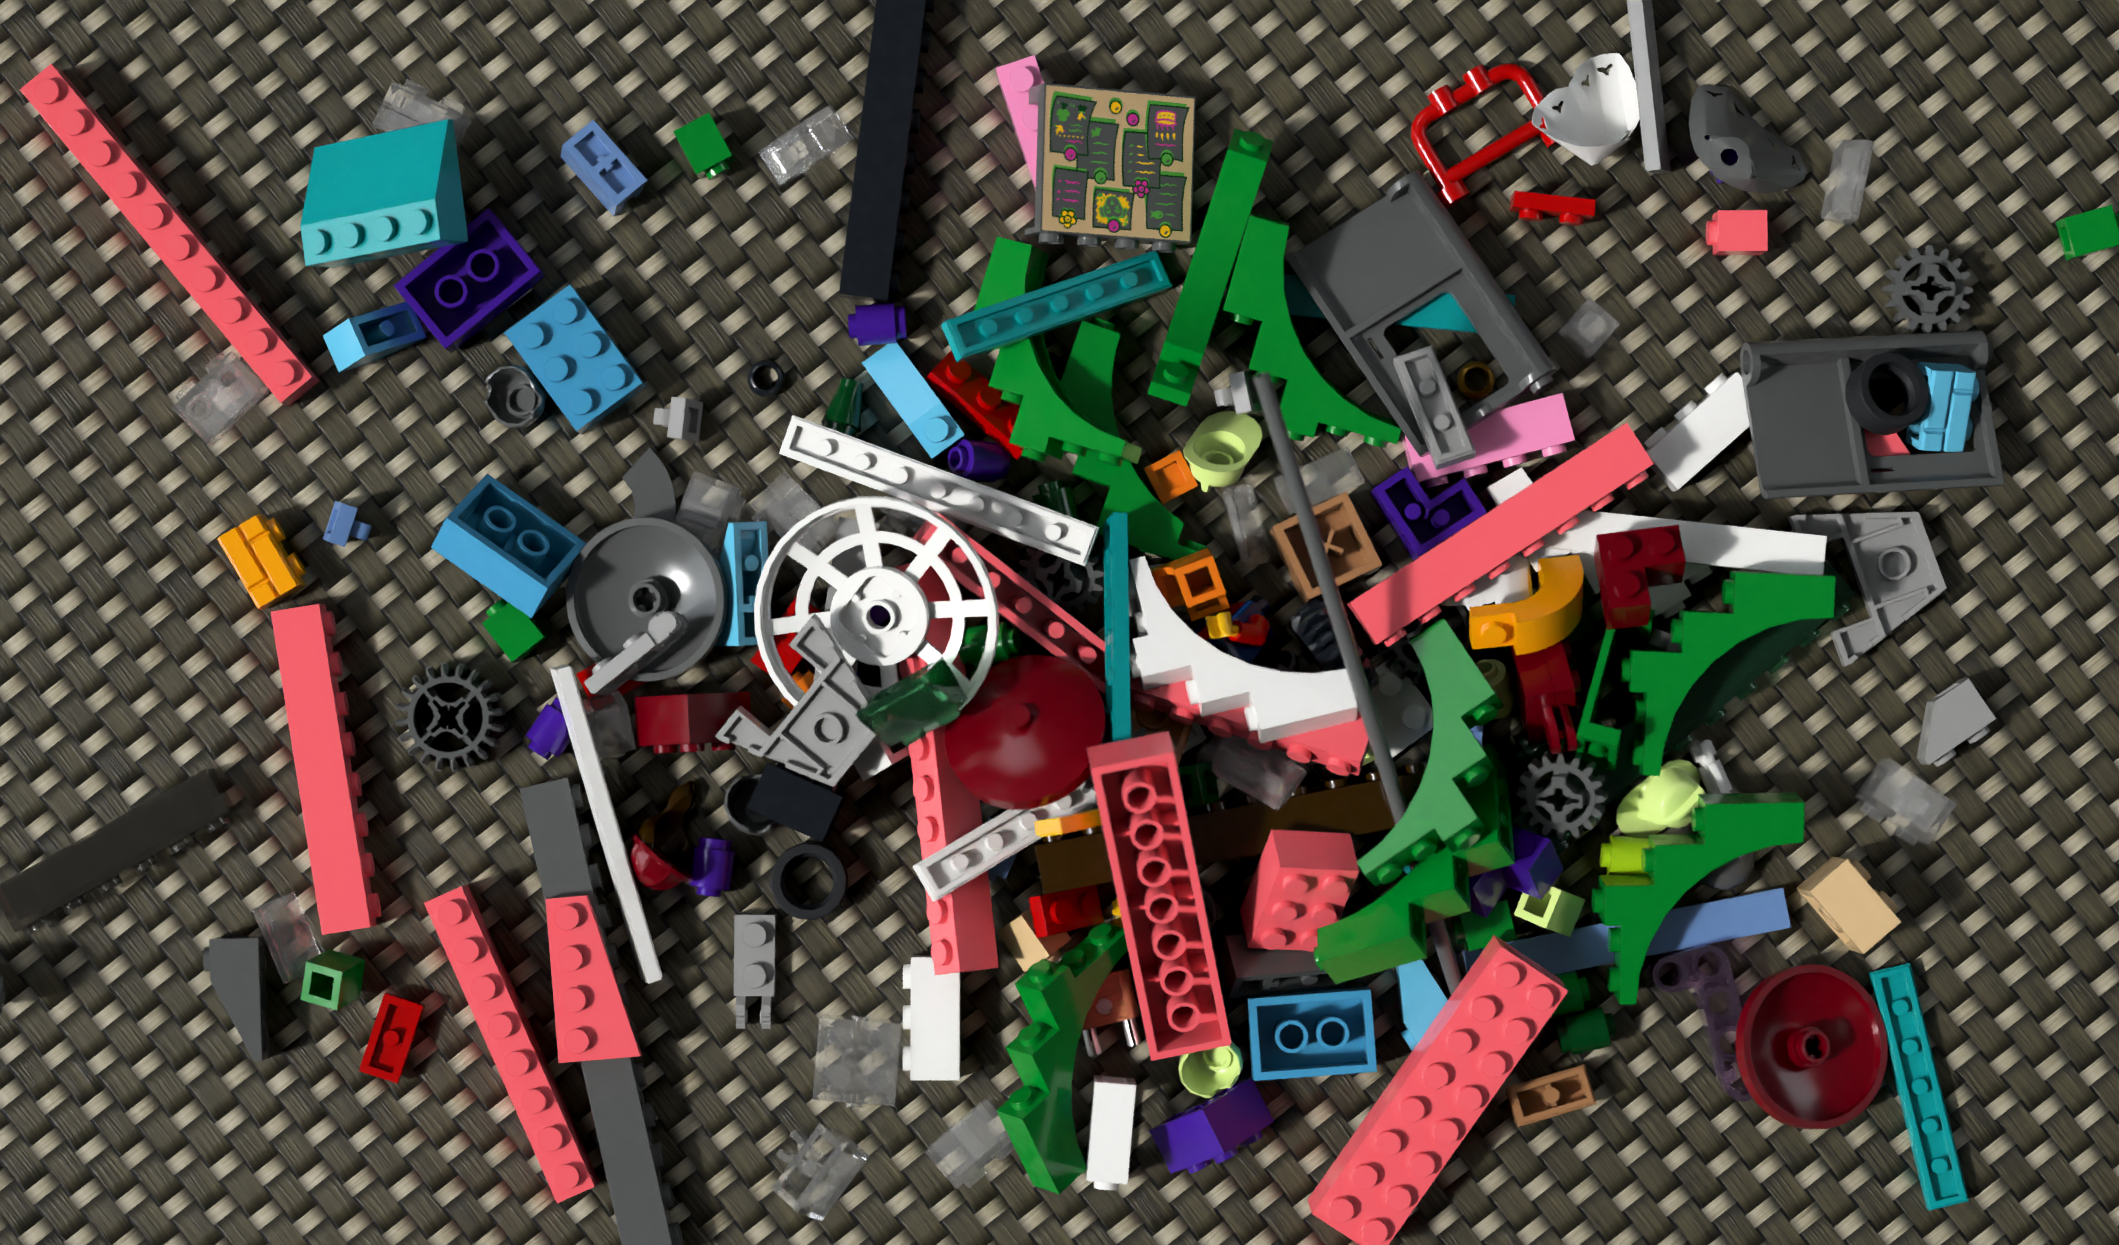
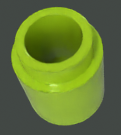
(1623, 855)

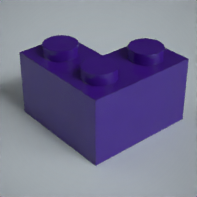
(1423, 521)
(1532, 874)
(1212, 1128)

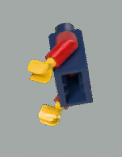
(1238, 629)

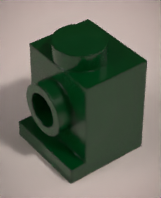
(1198, 784)

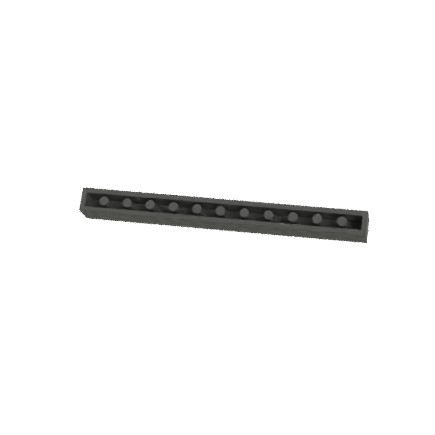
(616, 1084)

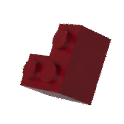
(1629, 565)
(686, 720)

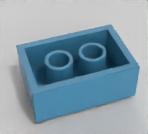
(575, 359)
(508, 545)
(1311, 1033)

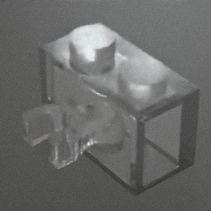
(1904, 801)
(818, 1170)

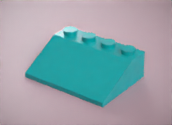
(383, 196)

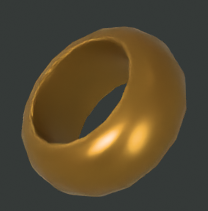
(1475, 394)

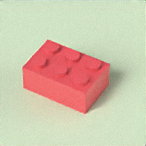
(1298, 889)

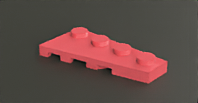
(585, 990)

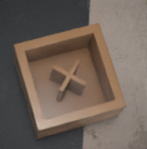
(1345, 543)

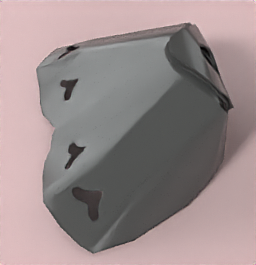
(1744, 135)

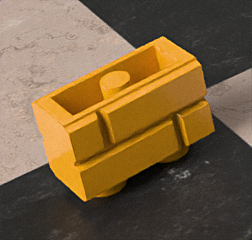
(263, 561)

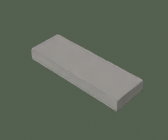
(1434, 407)

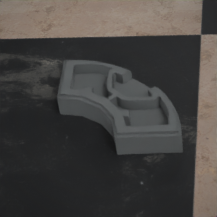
(651, 487)

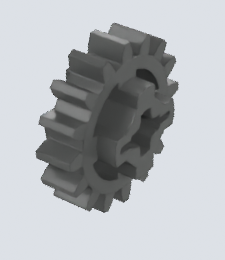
(1927, 308)
(1046, 575)
(1564, 777)

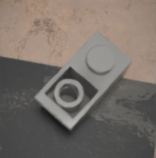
(1950, 719)

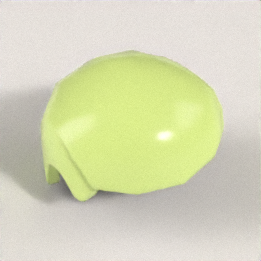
(1210, 1070)

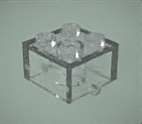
(857, 1060)

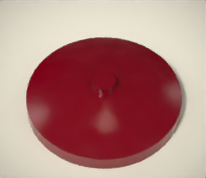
(1027, 733)
(1811, 1047)

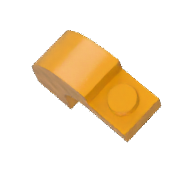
(1538, 619)

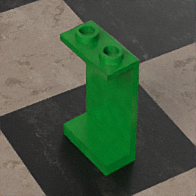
(1595, 741)

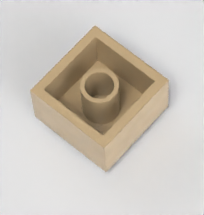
(1850, 904)

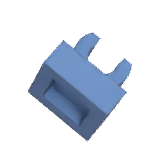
(342, 524)

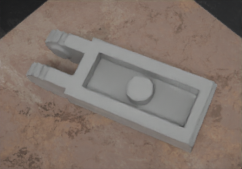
(638, 653)
(754, 965)

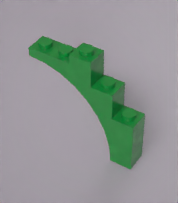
(1025, 375)
(1308, 396)
(1701, 637)
(1455, 762)
(1638, 903)
(1044, 1055)

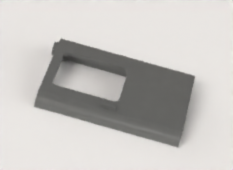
(1393, 264)
(1813, 444)

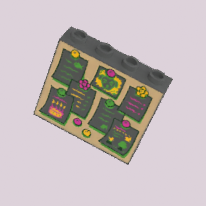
(1113, 167)

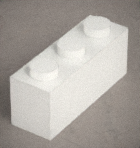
(1700, 432)
(932, 1022)

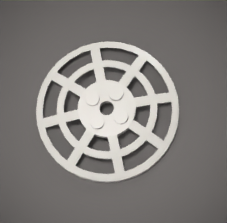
(876, 586)

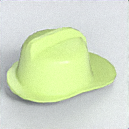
(1222, 448)
(1660, 800)

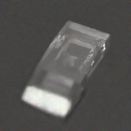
(805, 145)

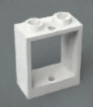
(1110, 1131)

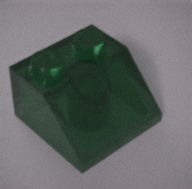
(913, 704)

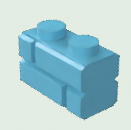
(1946, 417)

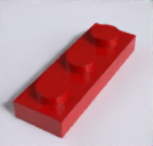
(976, 400)

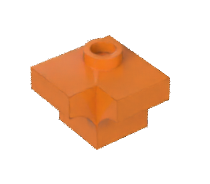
(1192, 583)

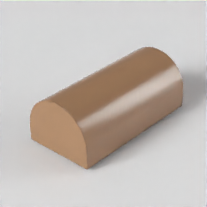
(1550, 1096)

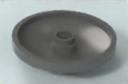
(634, 575)

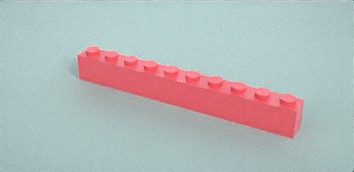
(170, 235)
(946, 810)

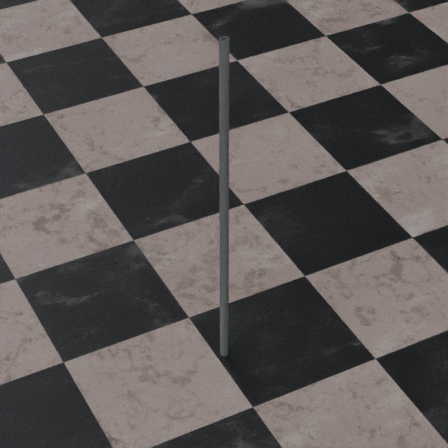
(1345, 641)

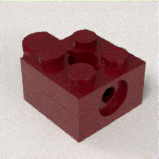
(1547, 695)

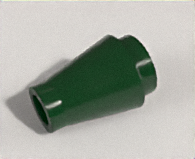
(845, 408)

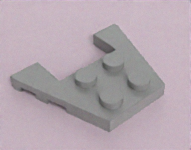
(1890, 566)
(822, 730)

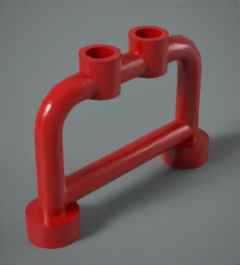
(1445, 101)

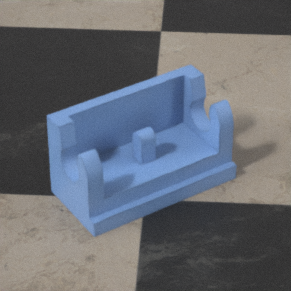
(603, 167)

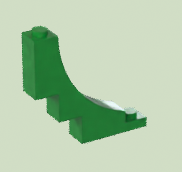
(1210, 267)
(1089, 386)
(1437, 887)

